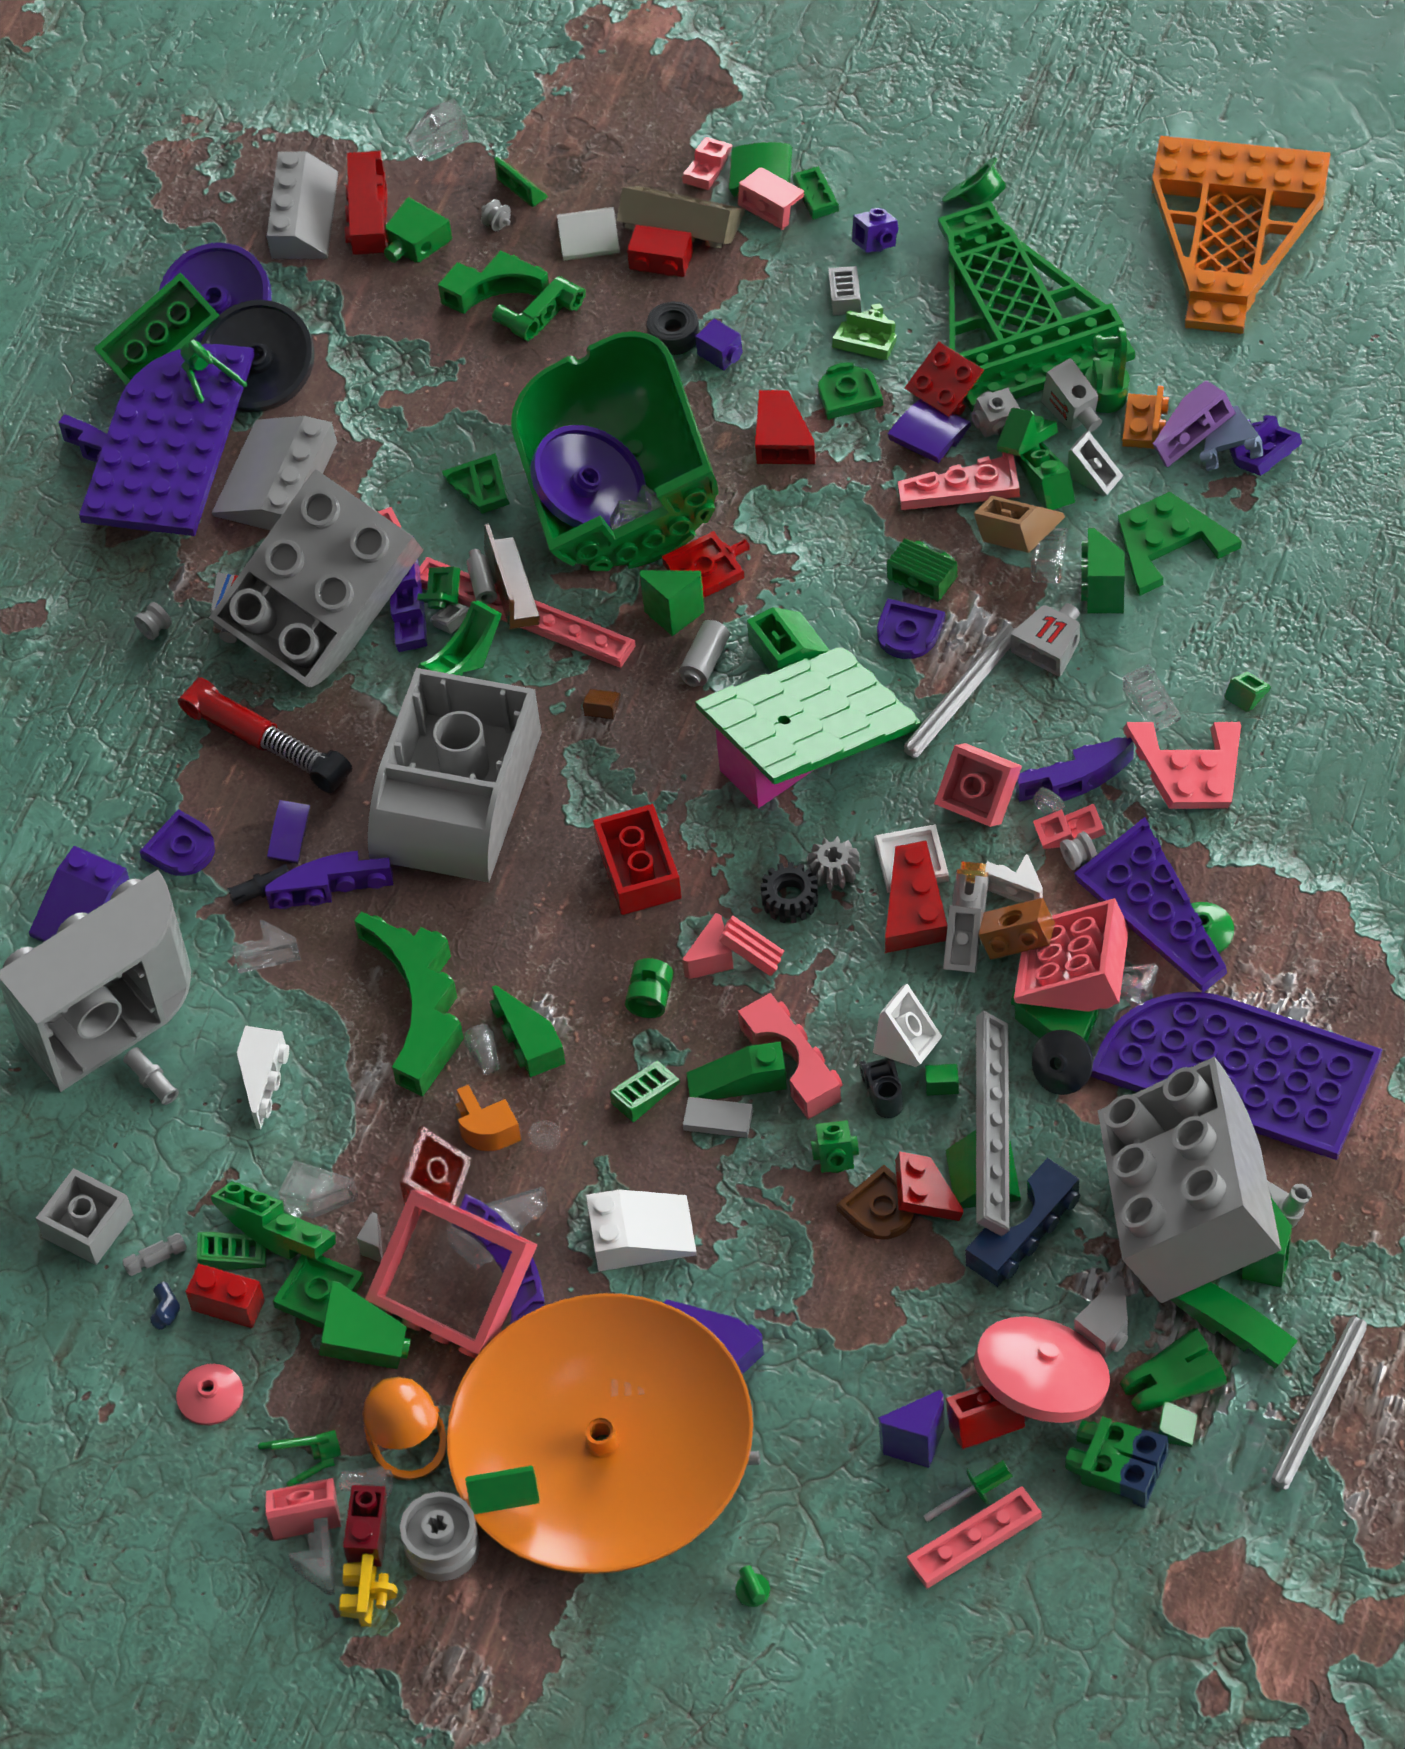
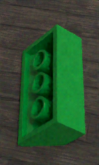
(156, 328)

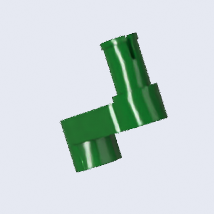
(541, 311)

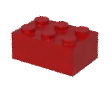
(637, 859)

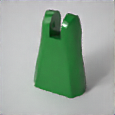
(1175, 1373)

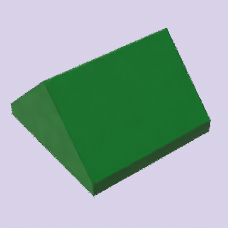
(672, 597)
(962, 1171)

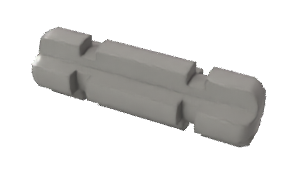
(154, 1254)

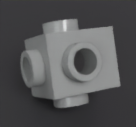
(992, 411)

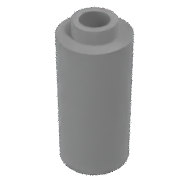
(704, 653)

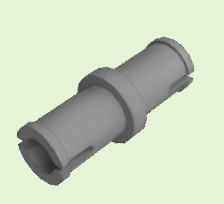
(151, 1076)

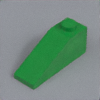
(740, 1073)

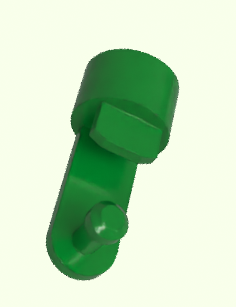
(1108, 377)

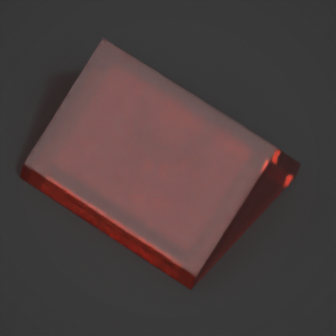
(434, 1168)

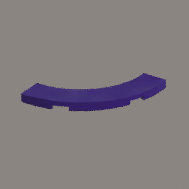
(530, 1293)

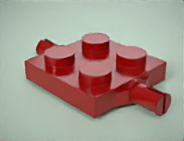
(712, 558)

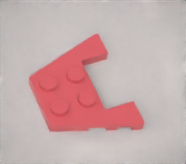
(1190, 776)

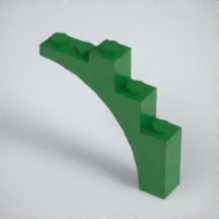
(432, 1031)

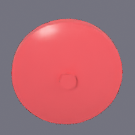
(1042, 1369)

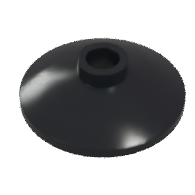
(1075, 1060)

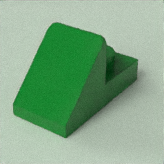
(1024, 431)

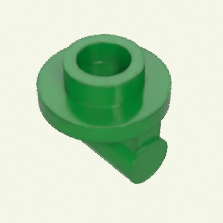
(752, 1587)

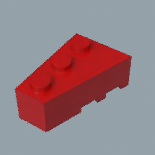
(367, 203)
(914, 901)

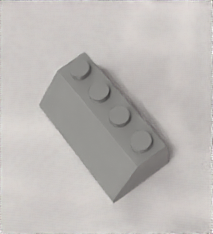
(301, 207)

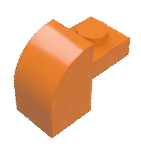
(487, 1127)

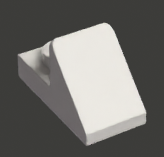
(1017, 885)

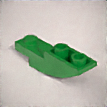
(267, 1224)

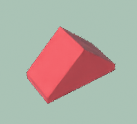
(707, 952)

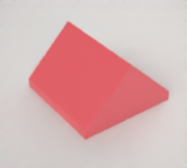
(294, 1507)

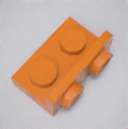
(1144, 419)

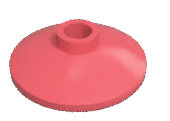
(210, 1406)

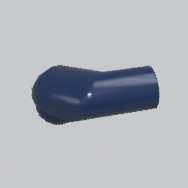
(167, 1308)

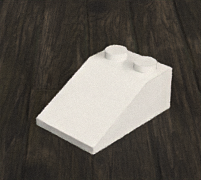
(639, 1228)

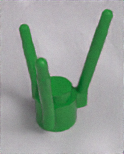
(198, 358)
(322, 1446)

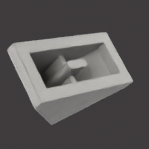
(1092, 466)

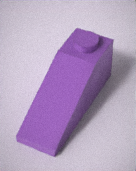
(1192, 421)

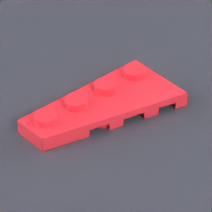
(962, 485)

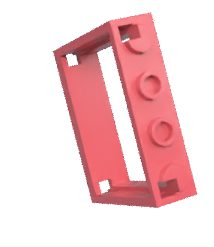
(503, 1297)

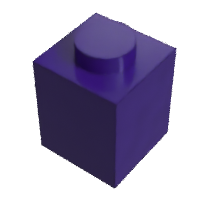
(719, 344)

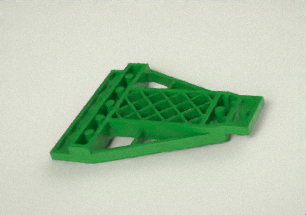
(1021, 358)

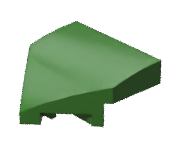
(866, 333)

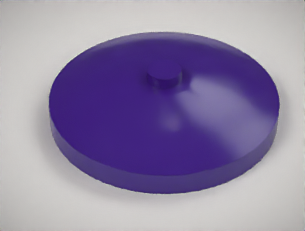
(222, 276)
(584, 474)

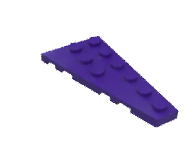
(1153, 903)

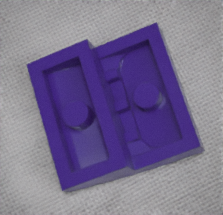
(928, 431)

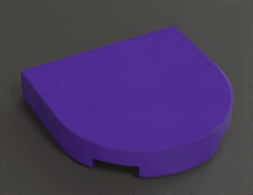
(908, 629)
(180, 846)

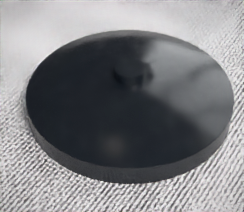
(280, 349)

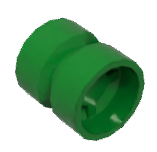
(649, 988)

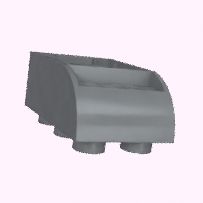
(317, 581)
(453, 774)
(99, 981)
(1187, 1181)

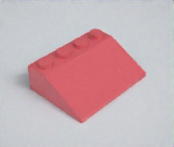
(1081, 964)

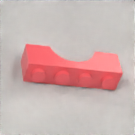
(813, 1084)

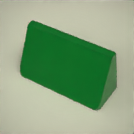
(518, 183)
(502, 1489)

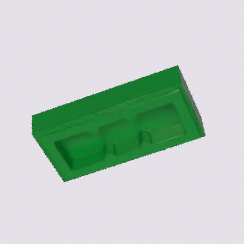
(817, 192)

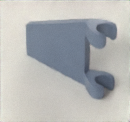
(1232, 433)

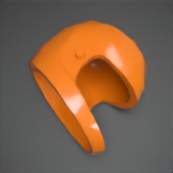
(399, 1417)

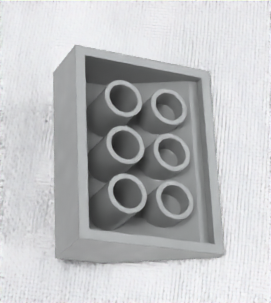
(274, 468)

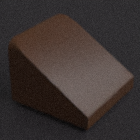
(601, 704)

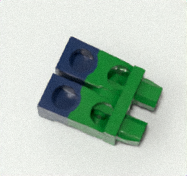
(1119, 1458)

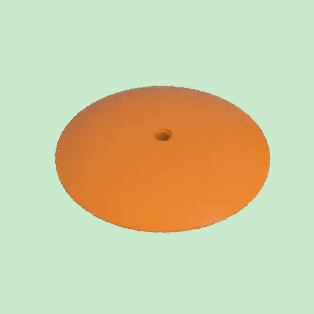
(545, 1397)

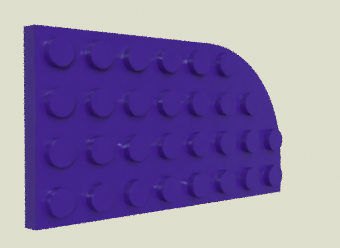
(165, 444)
(1289, 1074)

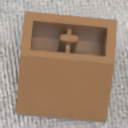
(1015, 523)

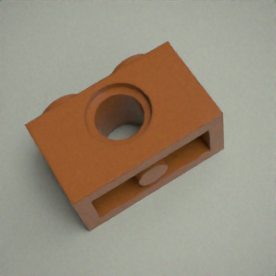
(1016, 928)

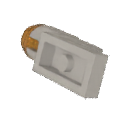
(966, 917)

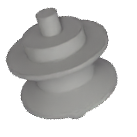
(495, 215)

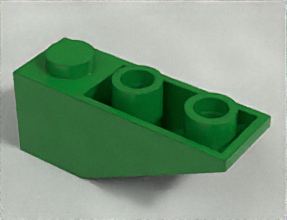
(1047, 477)
(532, 1034)

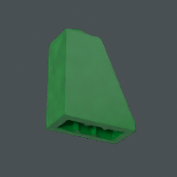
(1045, 1019)
(361, 1331)

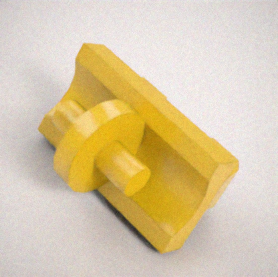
(364, 1576)

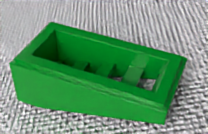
(634, 1110)
(221, 1240)

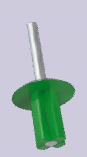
(981, 1484)

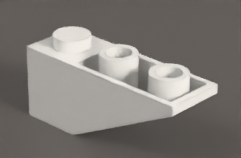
(260, 1060)

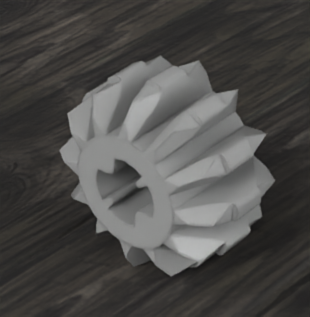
(834, 863)

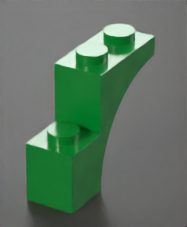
(504, 274)
(469, 644)

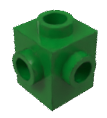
(834, 1146)

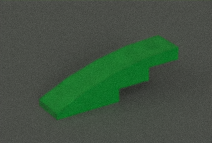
(1237, 1322)

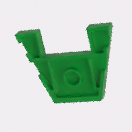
(1164, 527)

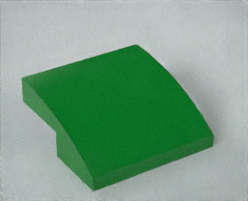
(767, 155)

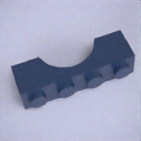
(1051, 1193)

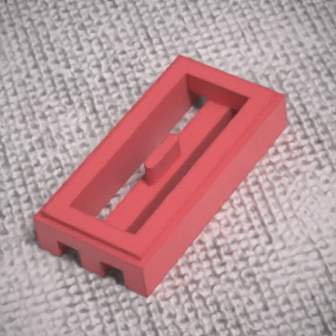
(751, 945)

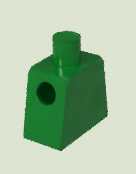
(415, 232)

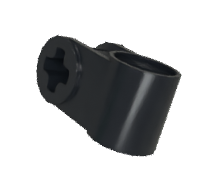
(881, 1081)

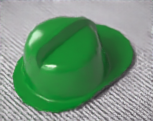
(980, 187)

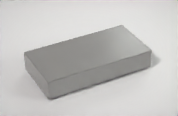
(718, 1117)

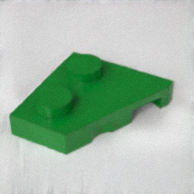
(480, 483)

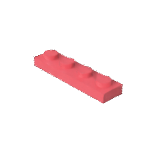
(974, 1537)

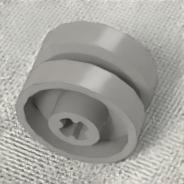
(440, 1536)

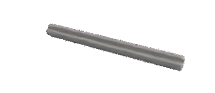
(959, 693)
(1319, 1403)

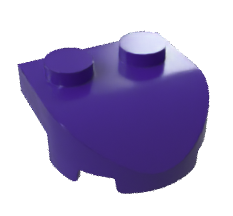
(1276, 445)

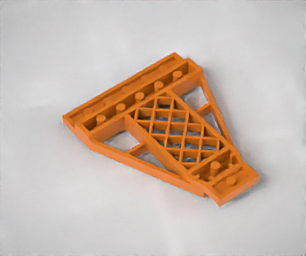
(1249, 177)

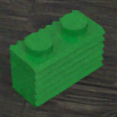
(922, 569)

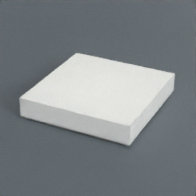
(886, 844)

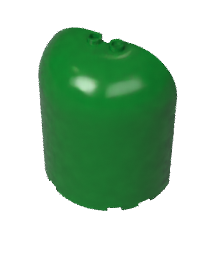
(633, 391)

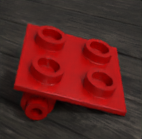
(944, 380)

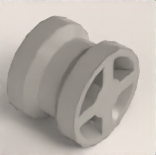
(152, 621)
(1078, 850)

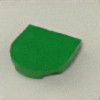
(848, 390)

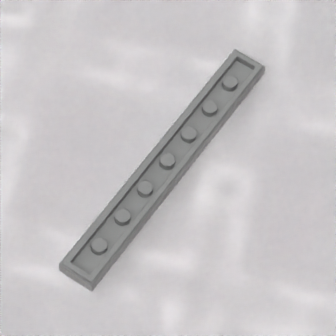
(992, 1123)

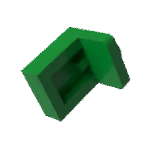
(442, 587)

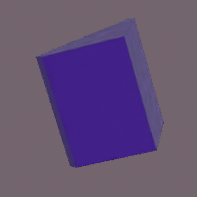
(913, 1430)

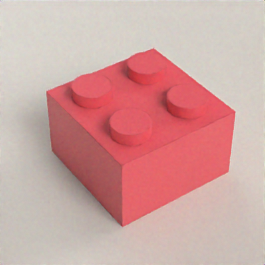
(977, 784)

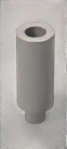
(481, 577)

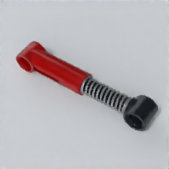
(206, 702)

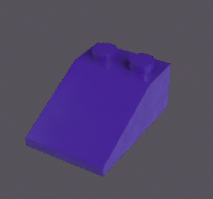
(78, 886)

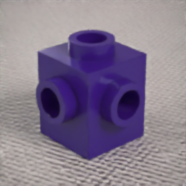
(874, 230)

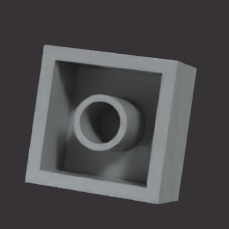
(84, 1216)

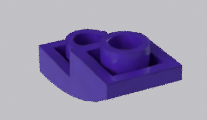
(288, 831)

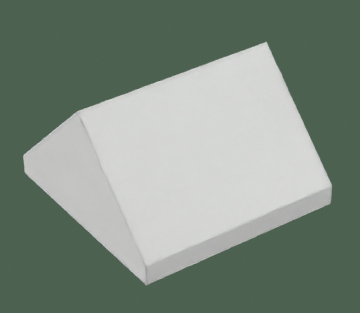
(588, 233)
(905, 1030)

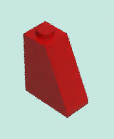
(781, 431)

